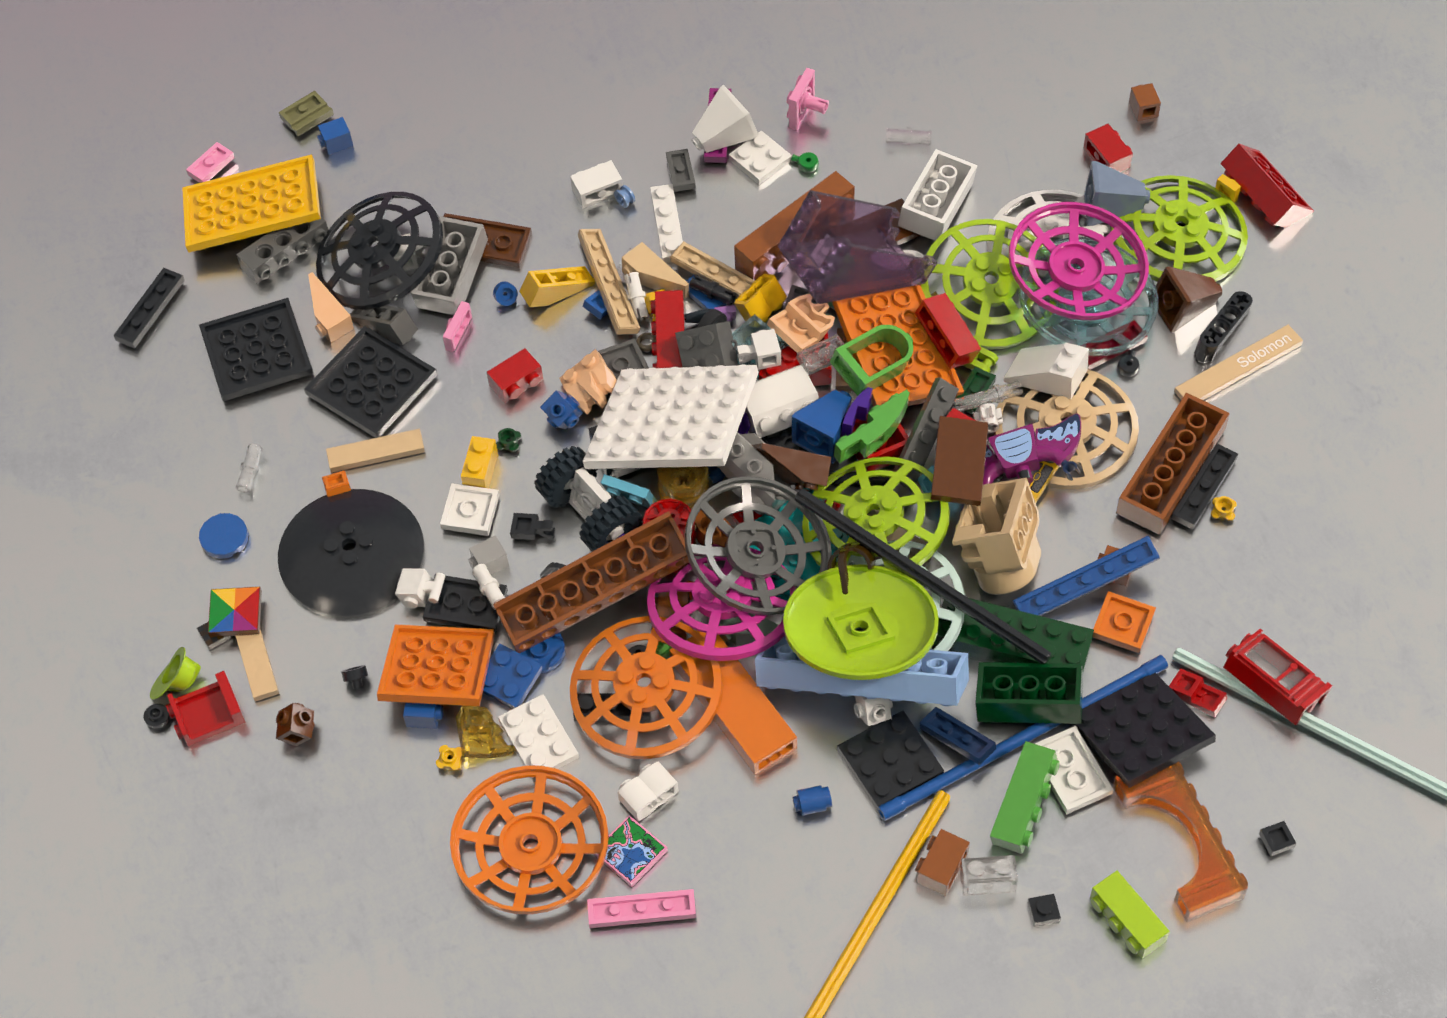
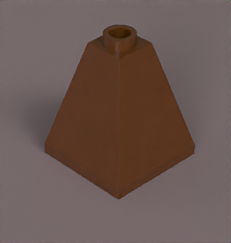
(1184, 296)

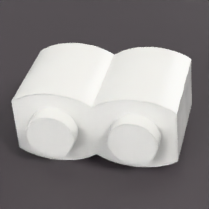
(647, 791)

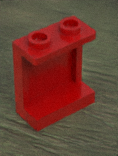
(205, 711)

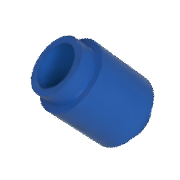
(812, 800)

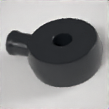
(1128, 364)

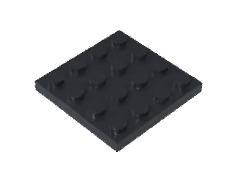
(255, 349)
(370, 382)
(1143, 729)

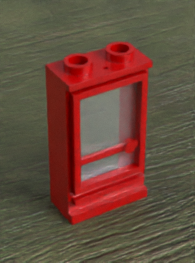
(1276, 676)

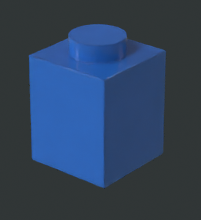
(334, 136)
(422, 715)

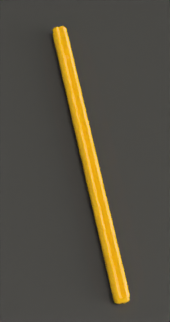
(878, 906)

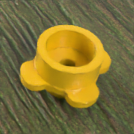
(1223, 502)
(452, 764)

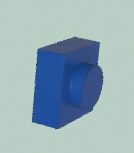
(595, 305)

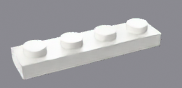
(666, 220)

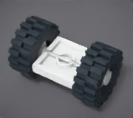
(568, 481)

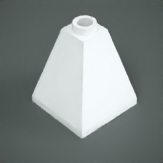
(723, 123)

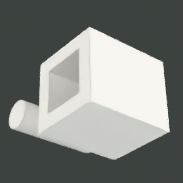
(417, 585)

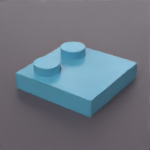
(632, 492)

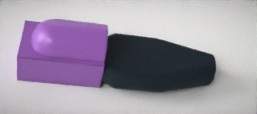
(695, 317)

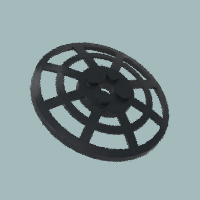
(383, 253)

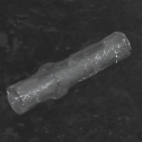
(995, 394)

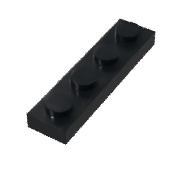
(149, 307)
(1204, 486)

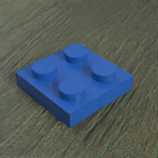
(510, 676)

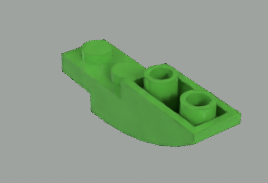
(880, 426)

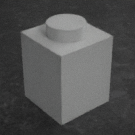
(489, 553)

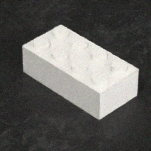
(937, 195)

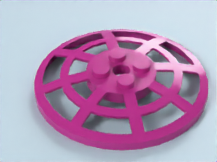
(1079, 253)
(716, 610)

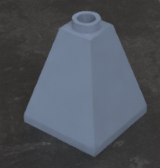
(1113, 192)

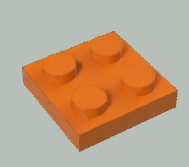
(1123, 622)

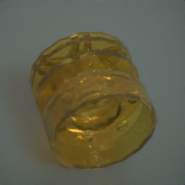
(682, 483)

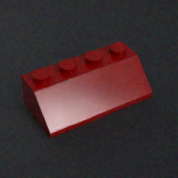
(1265, 186)

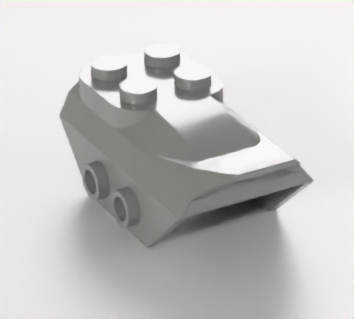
(747, 461)

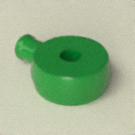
(807, 162)

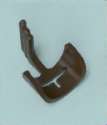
(841, 554)

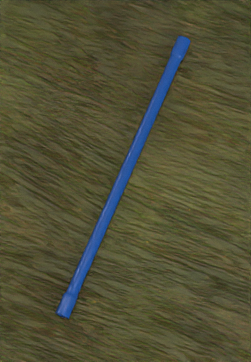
(900, 803)

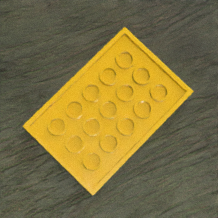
(250, 203)

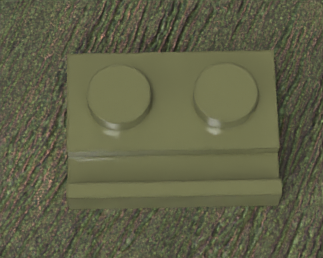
(306, 113)

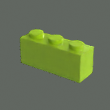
(1129, 915)

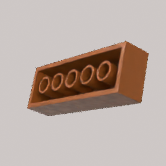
(759, 251)
(1172, 463)

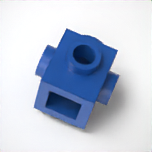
(562, 410)

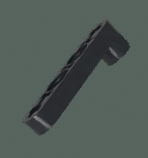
(1207, 349)

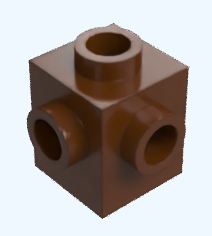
(295, 724)

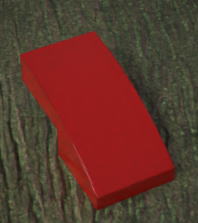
(1197, 694)

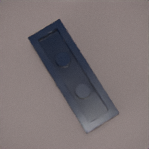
(958, 735)

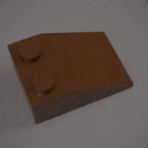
(797, 467)

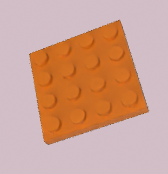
(436, 665)

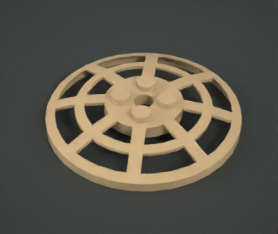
(1060, 407)

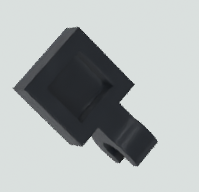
(528, 525)

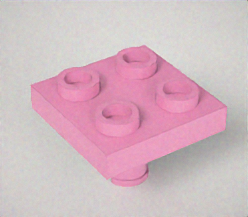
(803, 99)

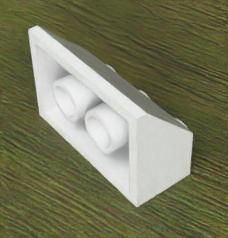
(777, 399)

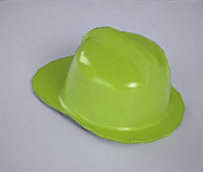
(177, 675)

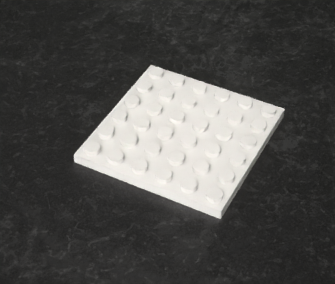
(671, 417)

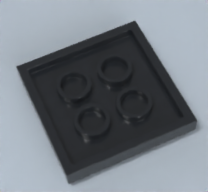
(890, 759)

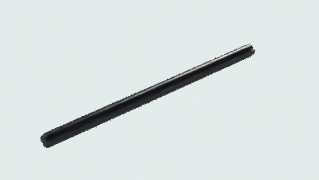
(923, 576)

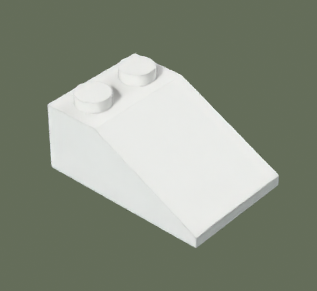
(1050, 368)

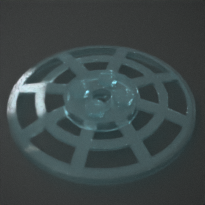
(1082, 325)

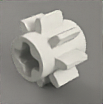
(989, 414)

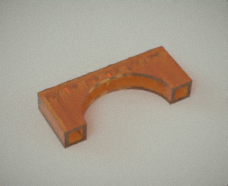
(1217, 878)

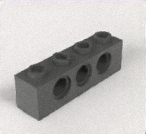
(280, 248)

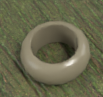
(645, 348)

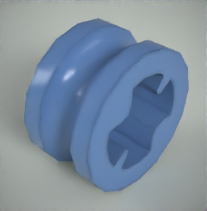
(624, 196)

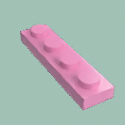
(641, 908)

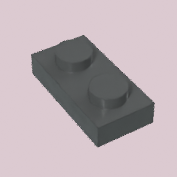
(680, 170)

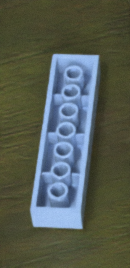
(934, 679)

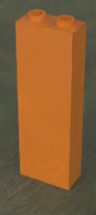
(743, 711)

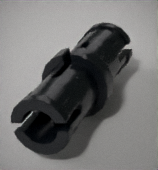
(712, 290)

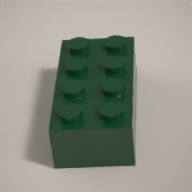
(1029, 692)

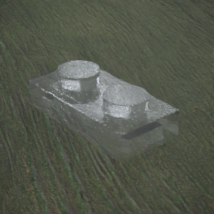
(819, 355)

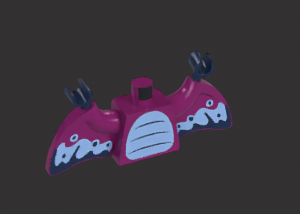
(1021, 450)

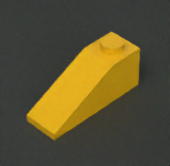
(553, 285)

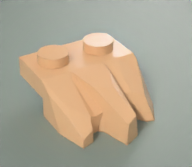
(802, 322)
(589, 381)

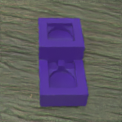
(857, 410)

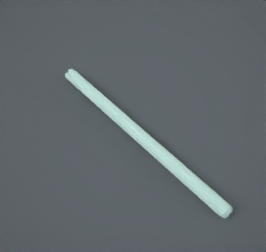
(1318, 726)

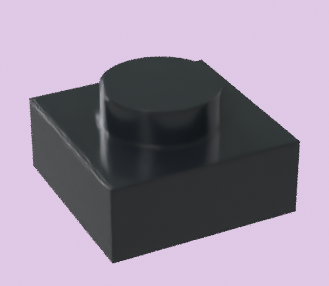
(1277, 838)
(1044, 910)

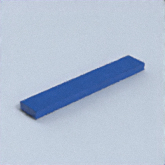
(1088, 578)

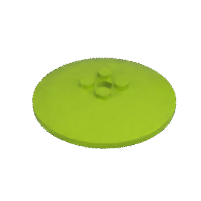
(887, 604)

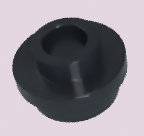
(159, 721)

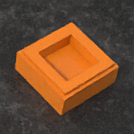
(336, 483)

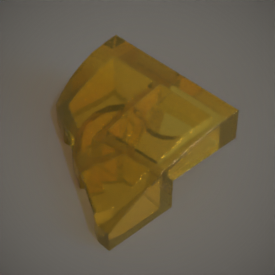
(480, 734)

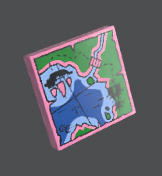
(632, 851)

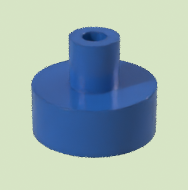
(505, 293)

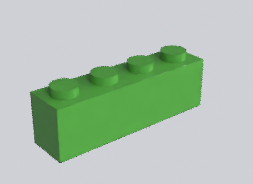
(1023, 797)

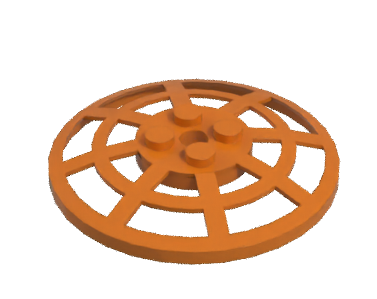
(646, 698)
(525, 827)

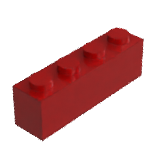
(669, 320)

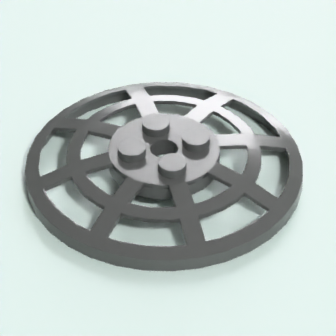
(757, 534)

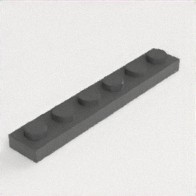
(925, 430)

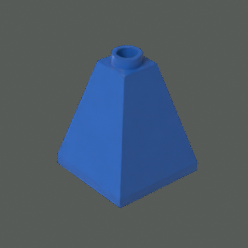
(820, 423)

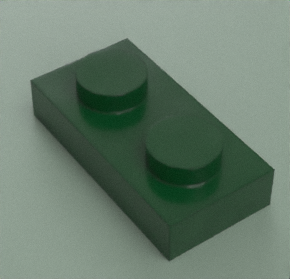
(976, 382)

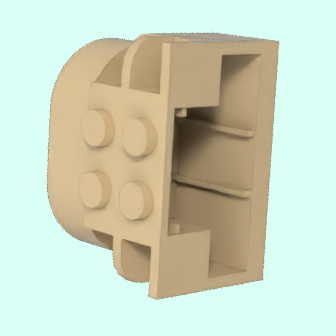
(1001, 536)

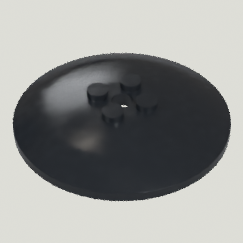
(356, 580)

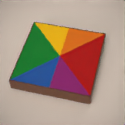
(234, 611)

